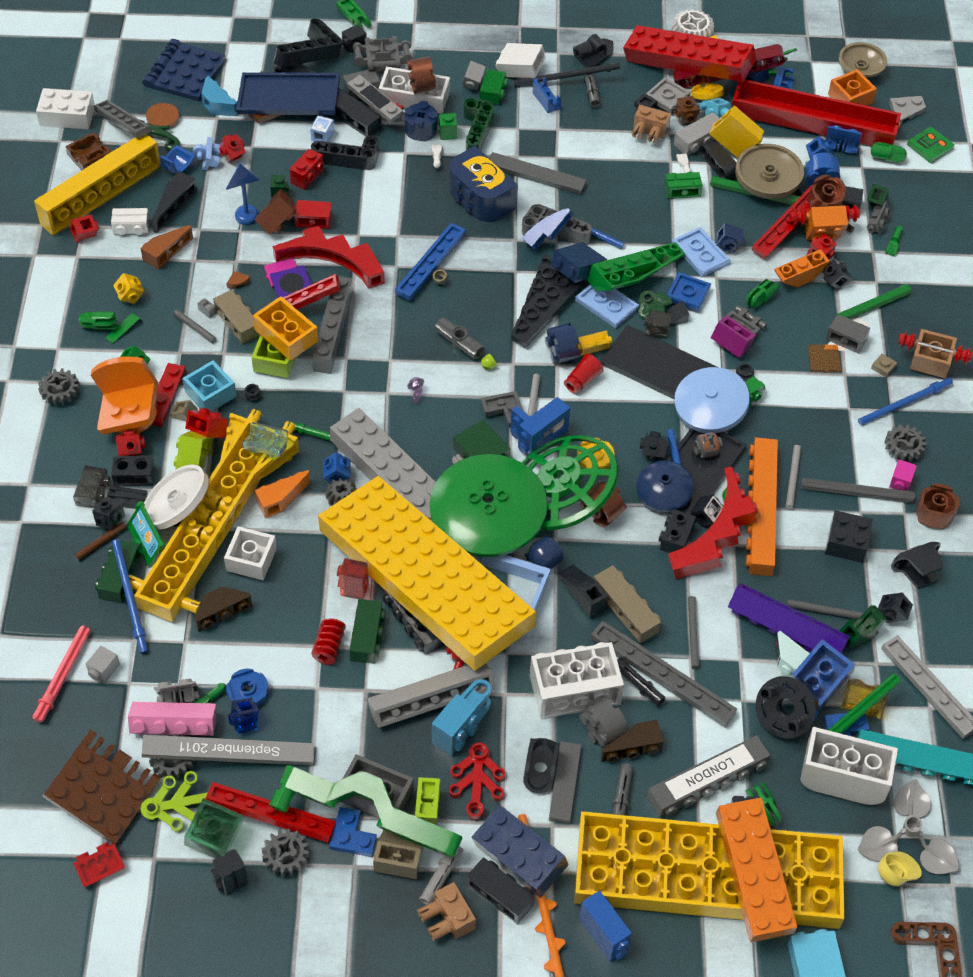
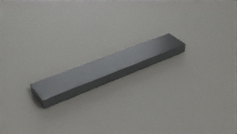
(122, 119)
(539, 174)

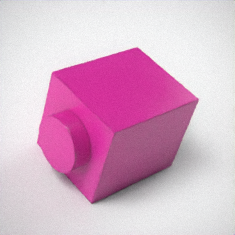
(902, 475)

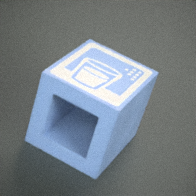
(322, 129)

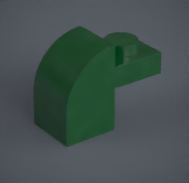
(864, 628)

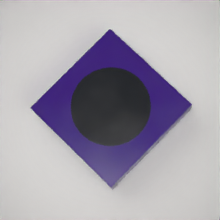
(289, 280)

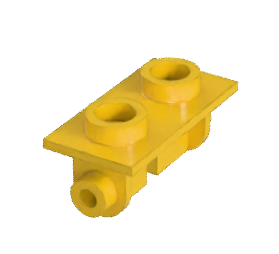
(594, 342)

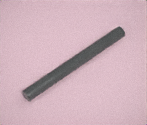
(824, 609)
(693, 632)

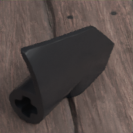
(593, 50)

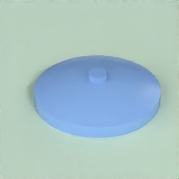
(712, 400)

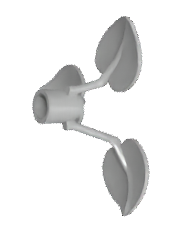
(911, 801)

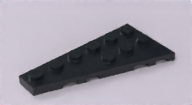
(545, 299)

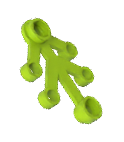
(177, 802)

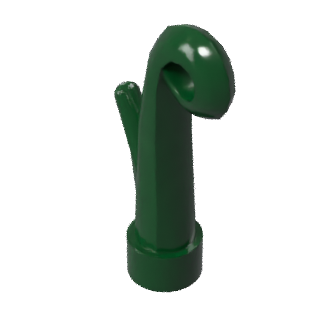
(159, 131)

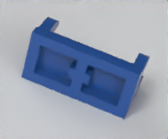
(782, 79)
(545, 96)

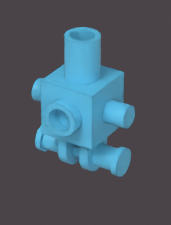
(717, 106)

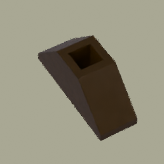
(220, 606)

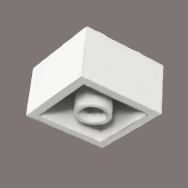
(250, 553)

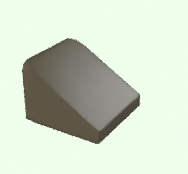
(181, 409)

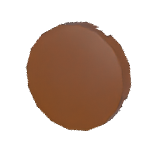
(162, 115)

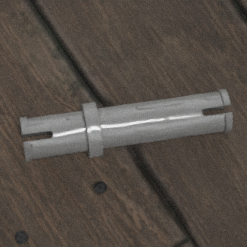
(445, 866)

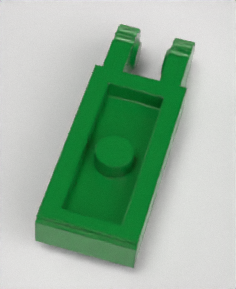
(353, 13)

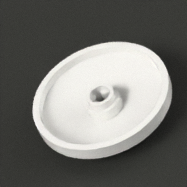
(176, 496)

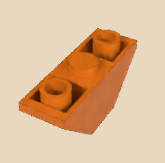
(802, 269)

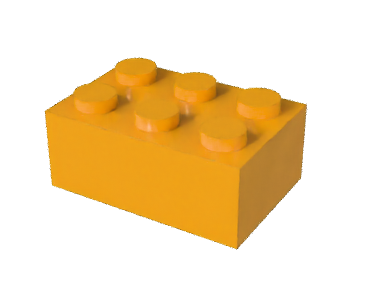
(285, 328)

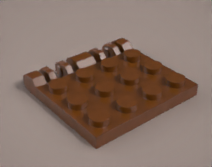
(99, 790)

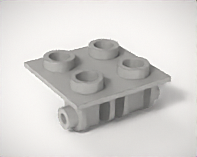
(185, 685)

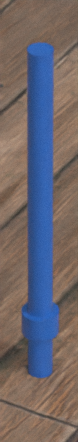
(934, 388)
(139, 631)

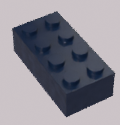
(520, 851)

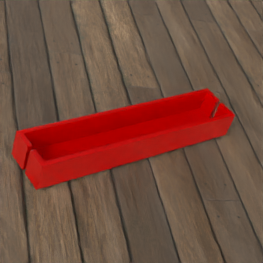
(814, 112)

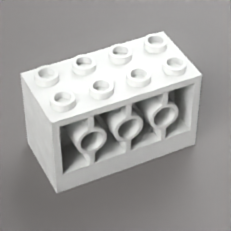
(575, 679)

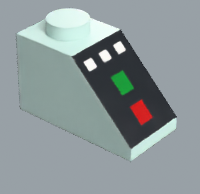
(788, 654)

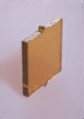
(824, 358)

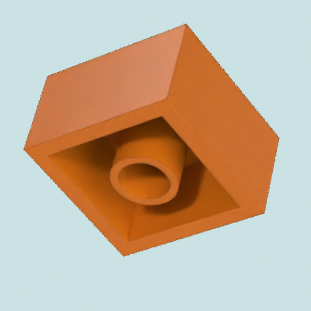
(853, 88)

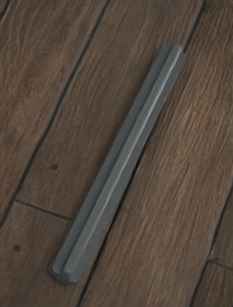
(858, 490)

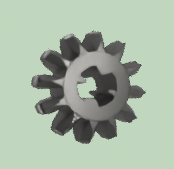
(339, 490)

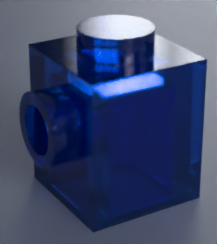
(243, 715)

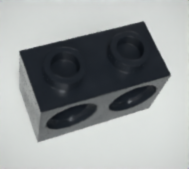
(129, 472)

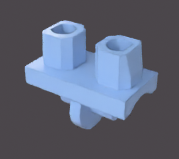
(205, 153)

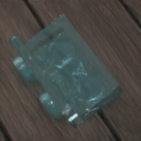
(266, 439)

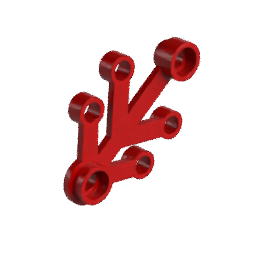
(477, 776)

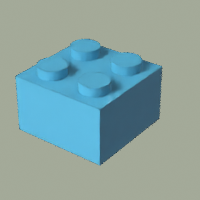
(209, 386)

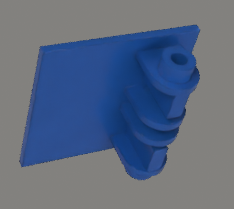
(846, 137)

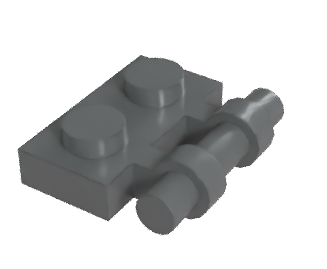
(742, 313)

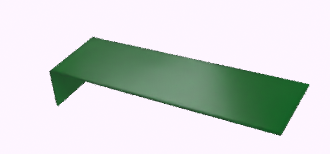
(122, 328)

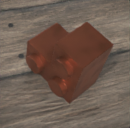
(278, 209)

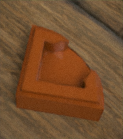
(237, 279)

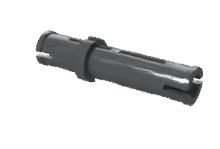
(594, 98)
(622, 793)

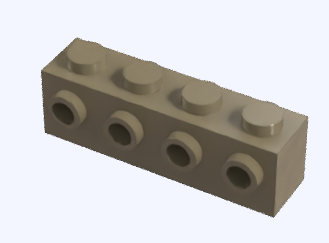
(628, 605)

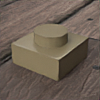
(884, 365)

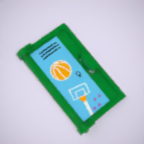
(145, 534)

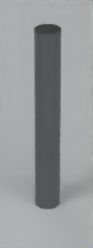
(194, 326)

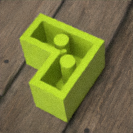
(192, 449)

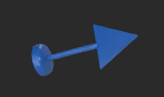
(246, 213)

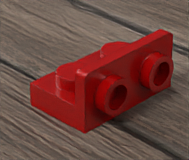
(99, 864)

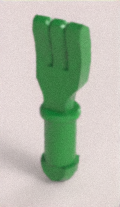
(893, 244)
(221, 687)

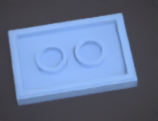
(702, 252)
(608, 305)

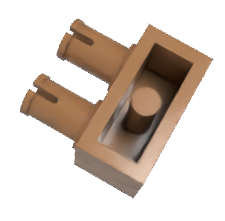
(651, 122)
(455, 911)

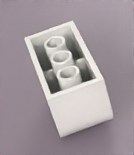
(848, 767)

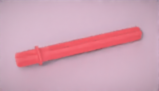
(61, 674)

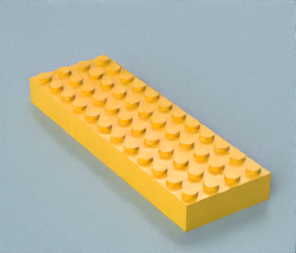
(428, 572)
(687, 871)

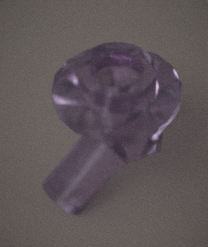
(416, 385)

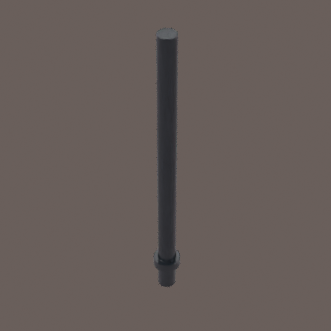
(567, 74)

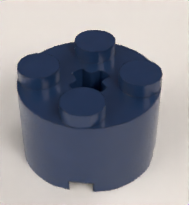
(421, 121)
(562, 343)

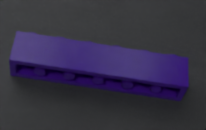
(780, 617)

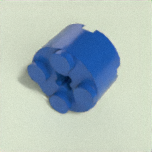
(820, 165)

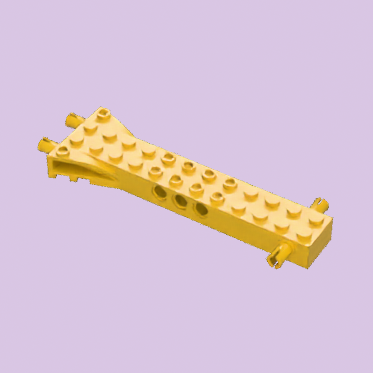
(205, 528)

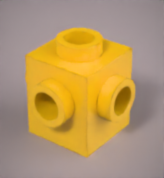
(128, 288)

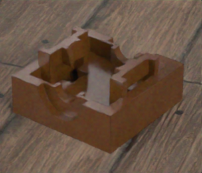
(88, 156)

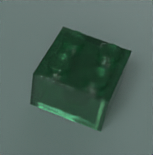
(213, 829)

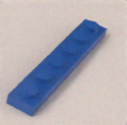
(430, 261)

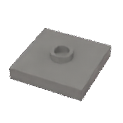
(666, 94)

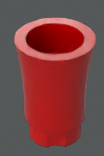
(583, 373)

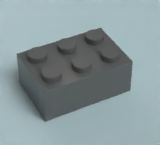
(397, 784)

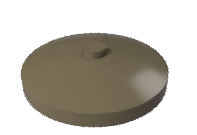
(769, 171)

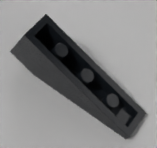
(177, 193)

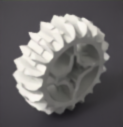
(693, 23)

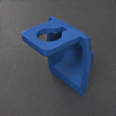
(177, 159)

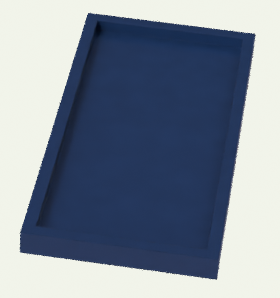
(288, 93)

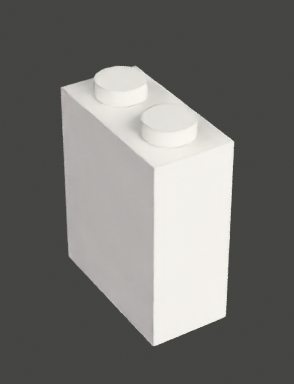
(521, 60)

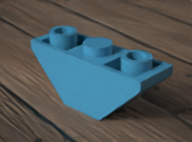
(217, 100)

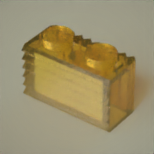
(856, 691)

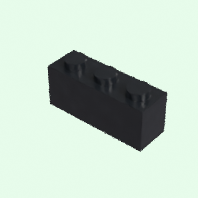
(500, 890)

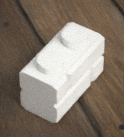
(130, 221)

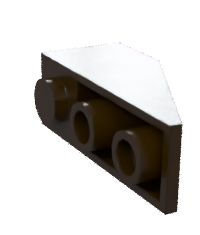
(638, 740)

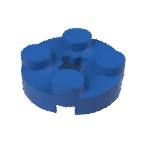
(252, 679)

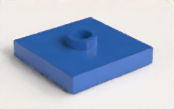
(689, 290)

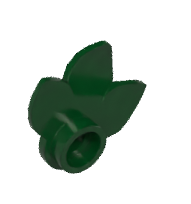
(656, 302)

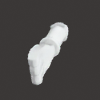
(437, 151)
(684, 162)

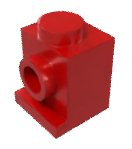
(84, 228)

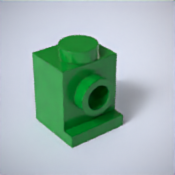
(755, 389)

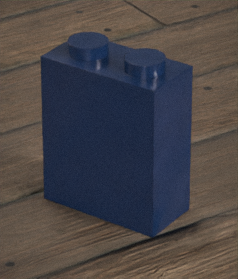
(575, 261)

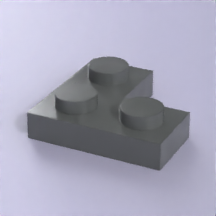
(501, 404)

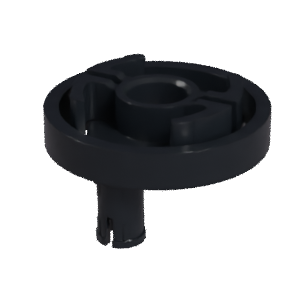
(773, 694)

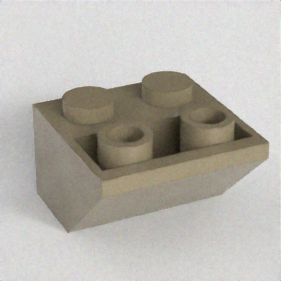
(397, 856)

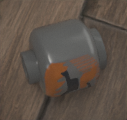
(707, 445)

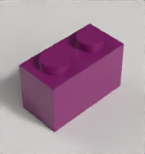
(733, 336)

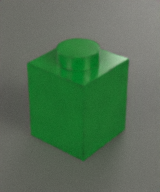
(448, 126)

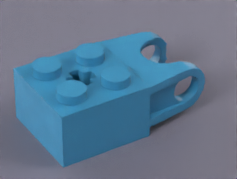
(460, 718)

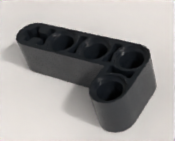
(349, 156)

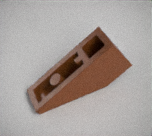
(165, 246)

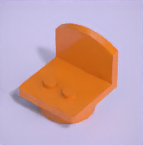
(128, 394)

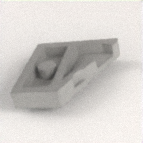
(908, 106)

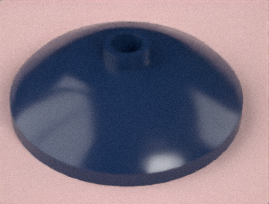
(665, 495)

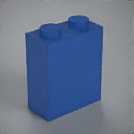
(605, 926)

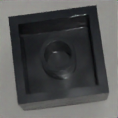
(848, 536)

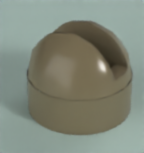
(442, 274)

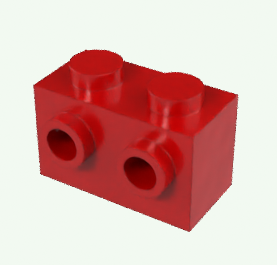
(306, 169)
(206, 423)

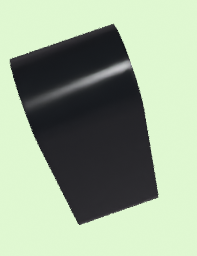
(718, 159)

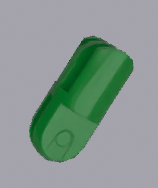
(888, 152)
(762, 293)
(98, 320)
(769, 803)

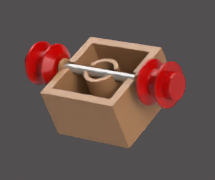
(934, 352)

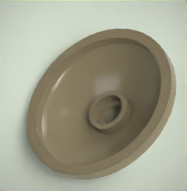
(863, 56)

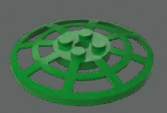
(571, 478)

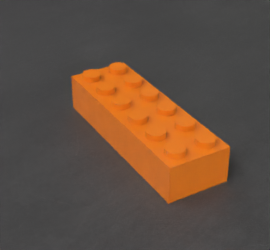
(756, 870)

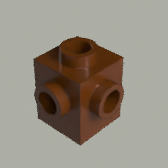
(687, 110)

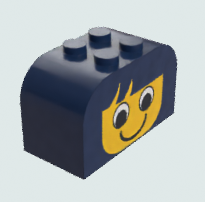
(482, 186)

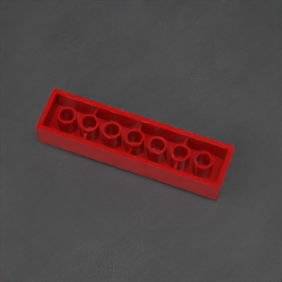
(690, 53)

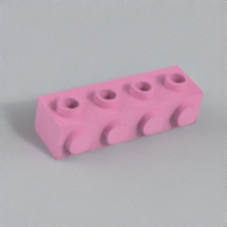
(172, 718)

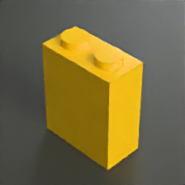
(736, 131)

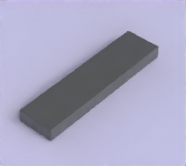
(565, 782)

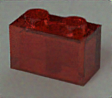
(353, 578)

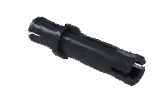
(645, 687)

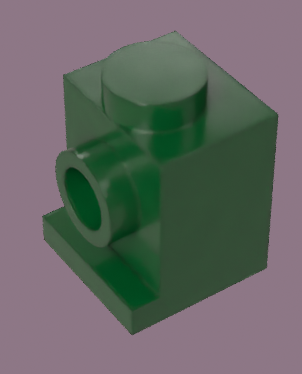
(277, 183)
(878, 194)

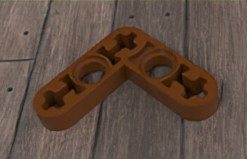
(940, 942)

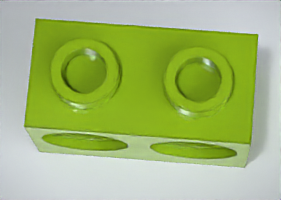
(428, 799)

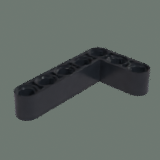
(322, 45)

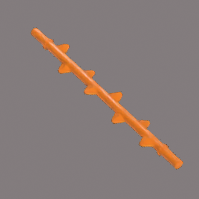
(545, 927)

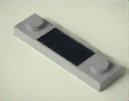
(375, 99)

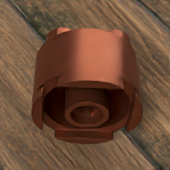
(421, 75)
(827, 192)
(937, 506)
(611, 509)

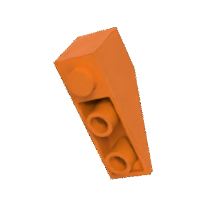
(279, 495)

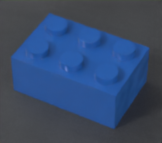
(824, 671)

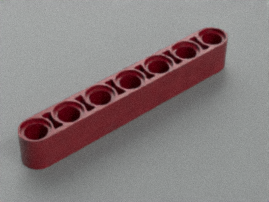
(766, 58)

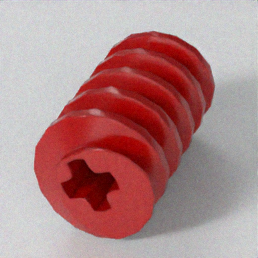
(328, 641)

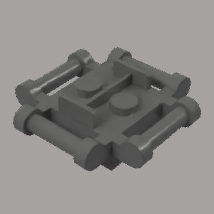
(382, 53)

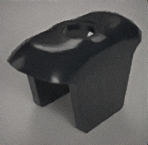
(919, 564)
(543, 751)

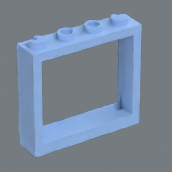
(521, 569)

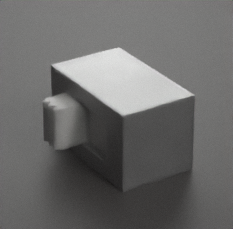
(206, 307)

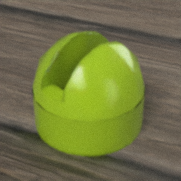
(488, 362)

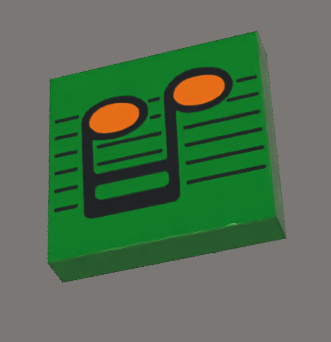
(930, 144)

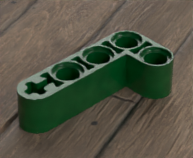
(482, 115)

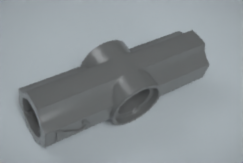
(460, 338)

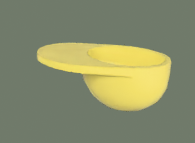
(898, 868)

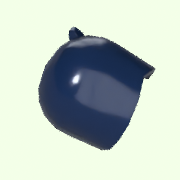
(545, 553)

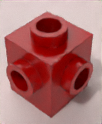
(232, 147)
(824, 243)
(130, 436)

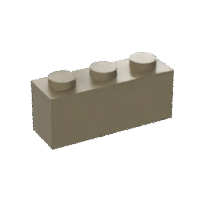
(236, 316)

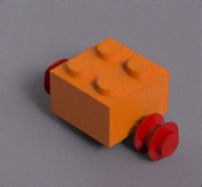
(826, 220)

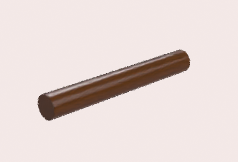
(100, 541)

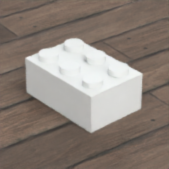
(65, 108)

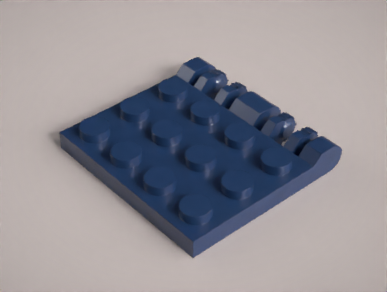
(183, 70)

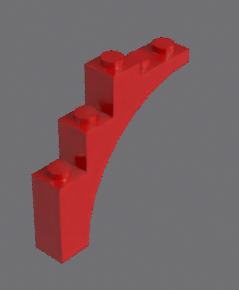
(336, 250)
(706, 551)

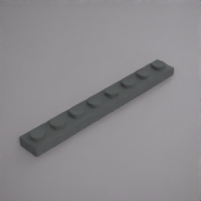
(665, 674)

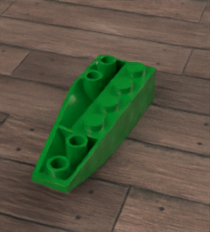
(632, 267)

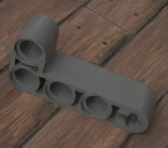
(573, 231)

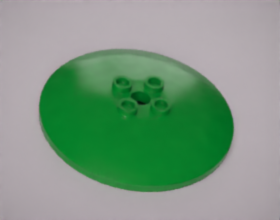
(491, 527)

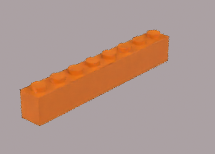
(763, 492)

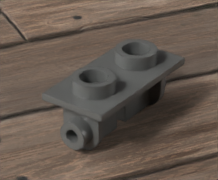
(879, 219)

